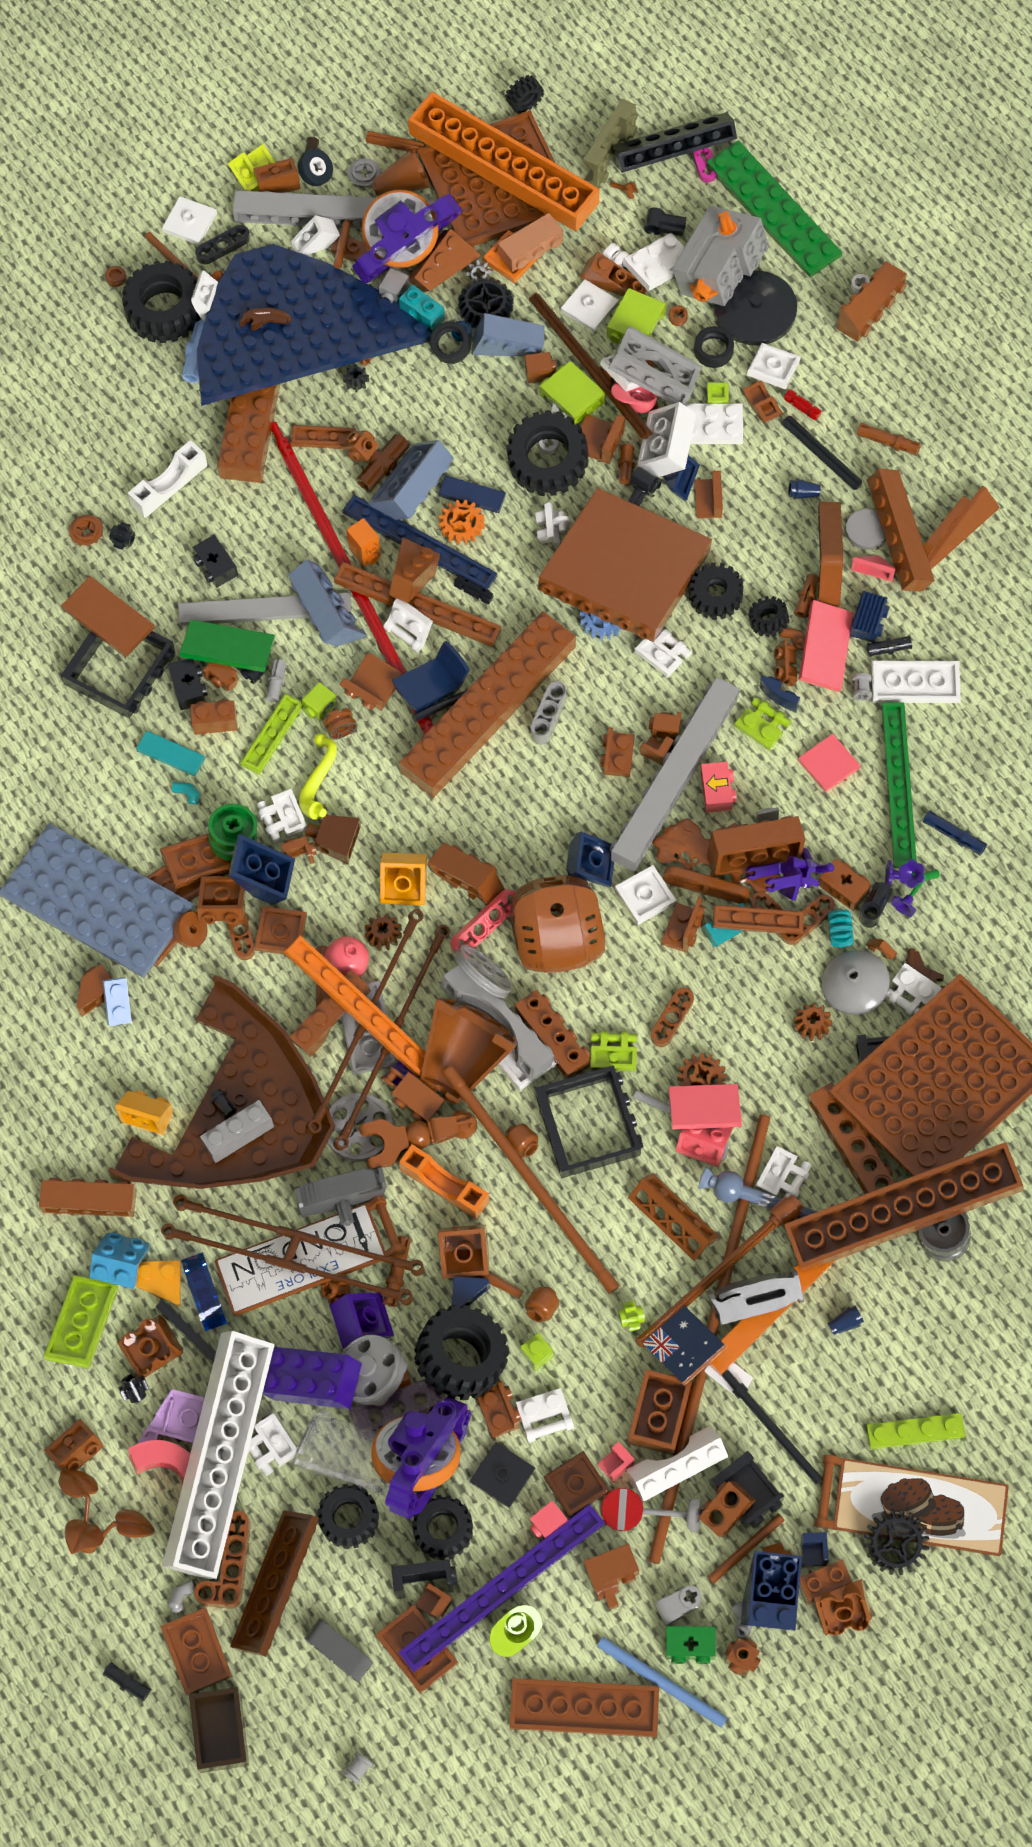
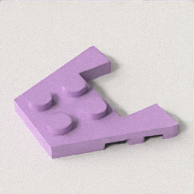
(176, 1417)

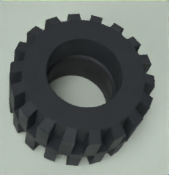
(357, 1534)
(452, 1545)

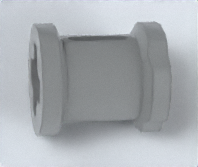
(861, 687)
(357, 1768)

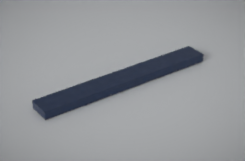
(396, 529)

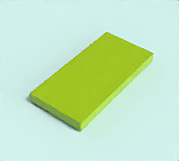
(81, 1322)

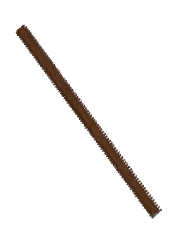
(589, 364)

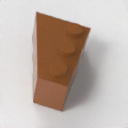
(413, 570)
(466, 872)

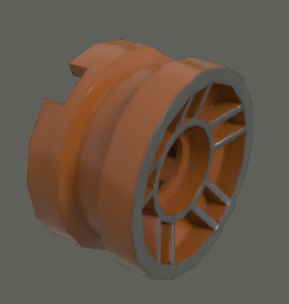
(340, 723)

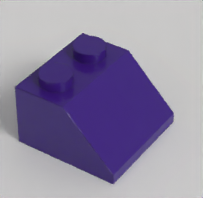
(360, 1316)

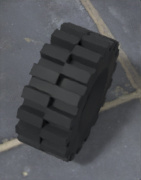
(712, 604)

